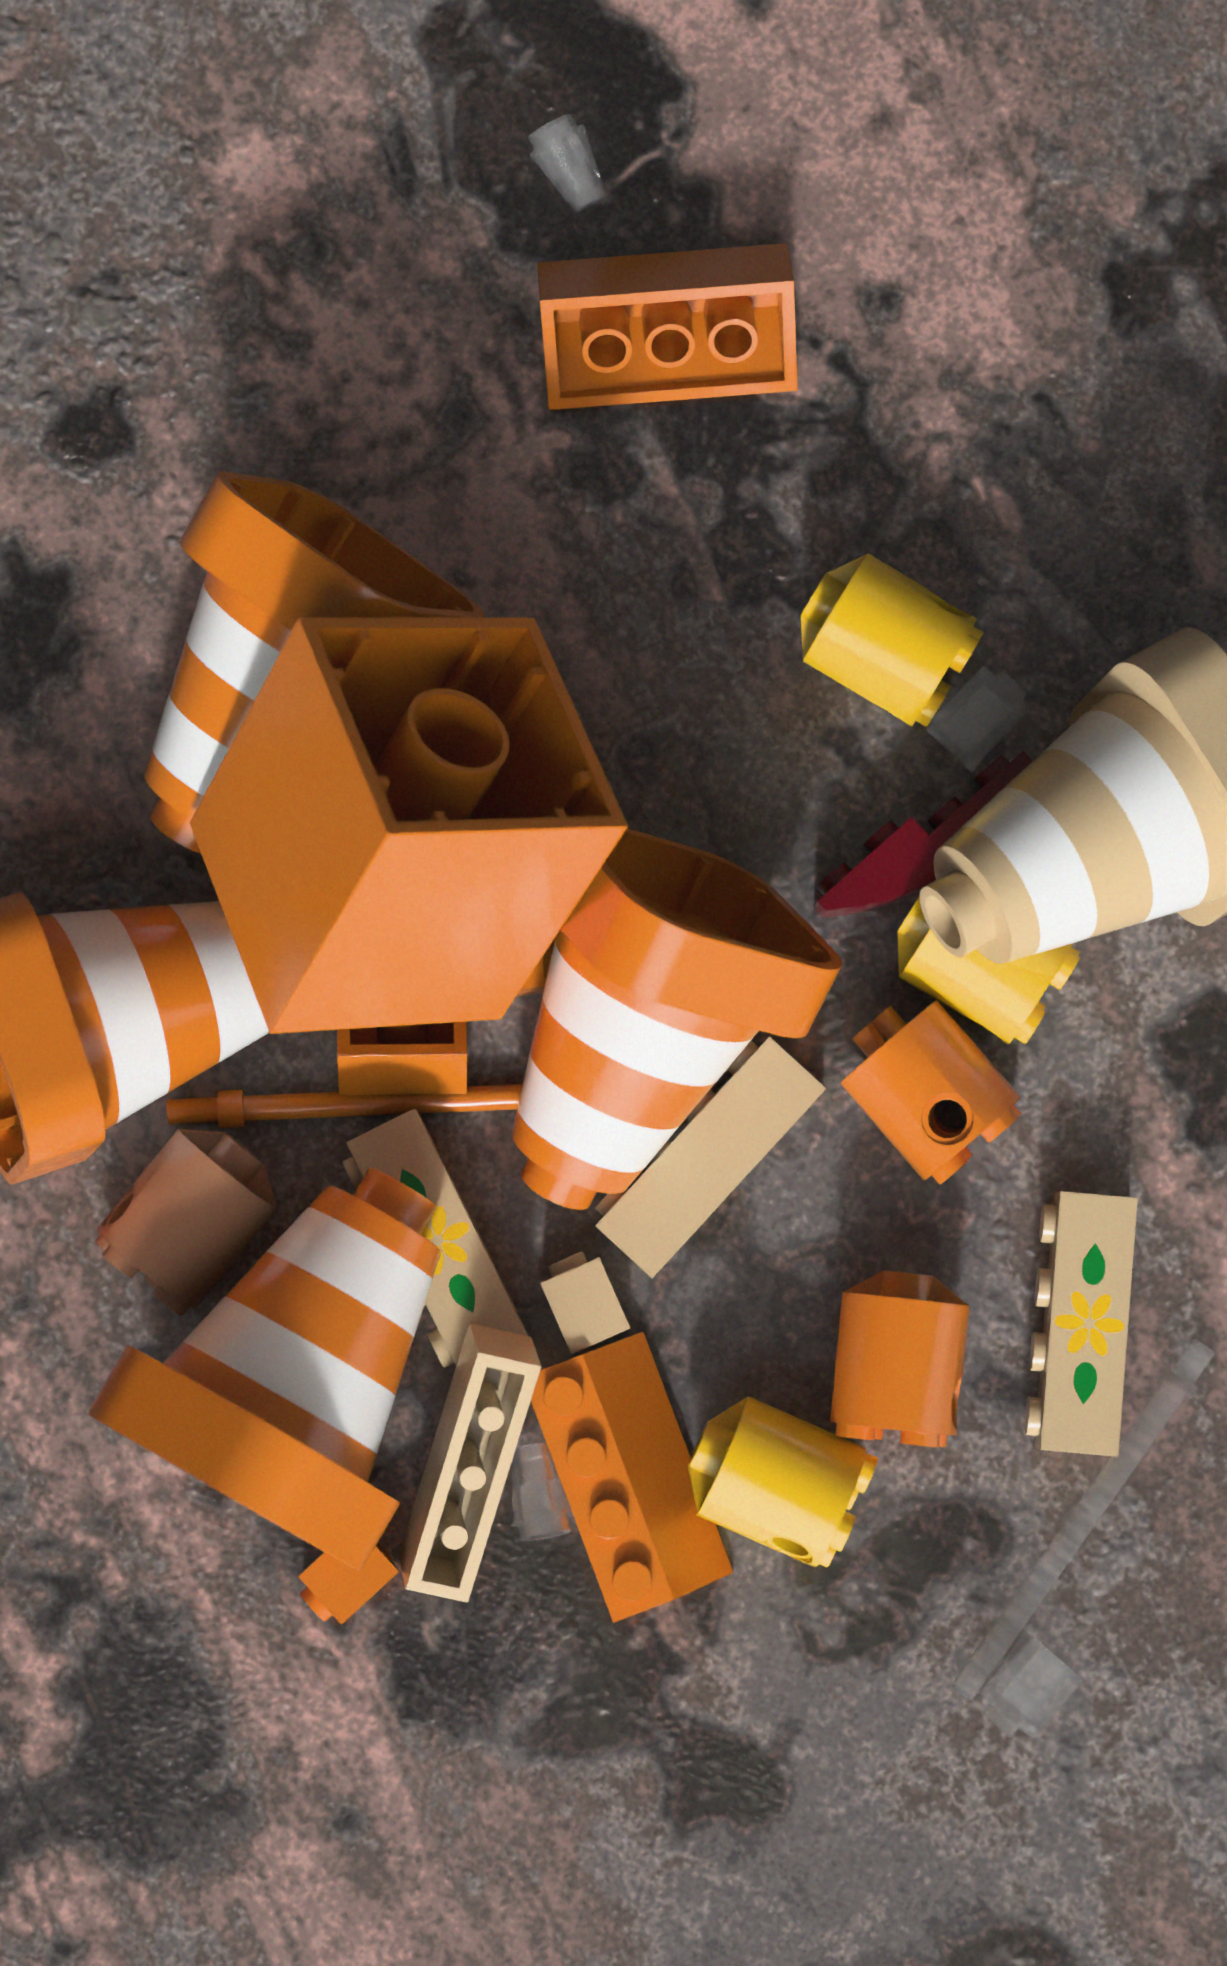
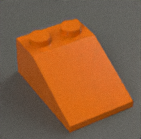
(403, 1059)

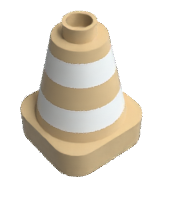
(1105, 822)

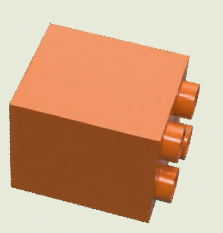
(404, 821)

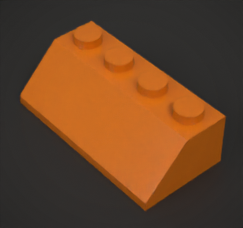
(668, 326)
(627, 1477)

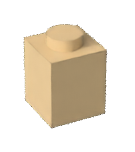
(583, 1302)

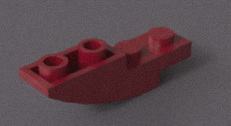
(904, 855)

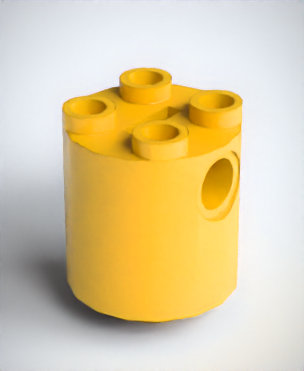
(886, 637)
(989, 993)
(779, 1480)

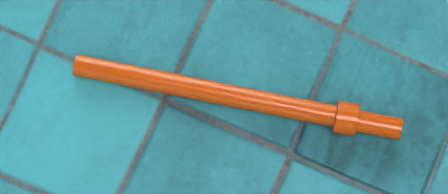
(233, 1108)

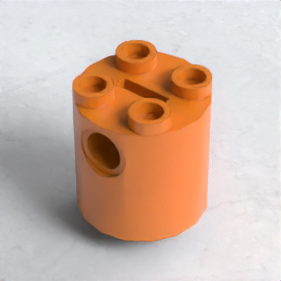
(916, 1068)
(899, 1359)

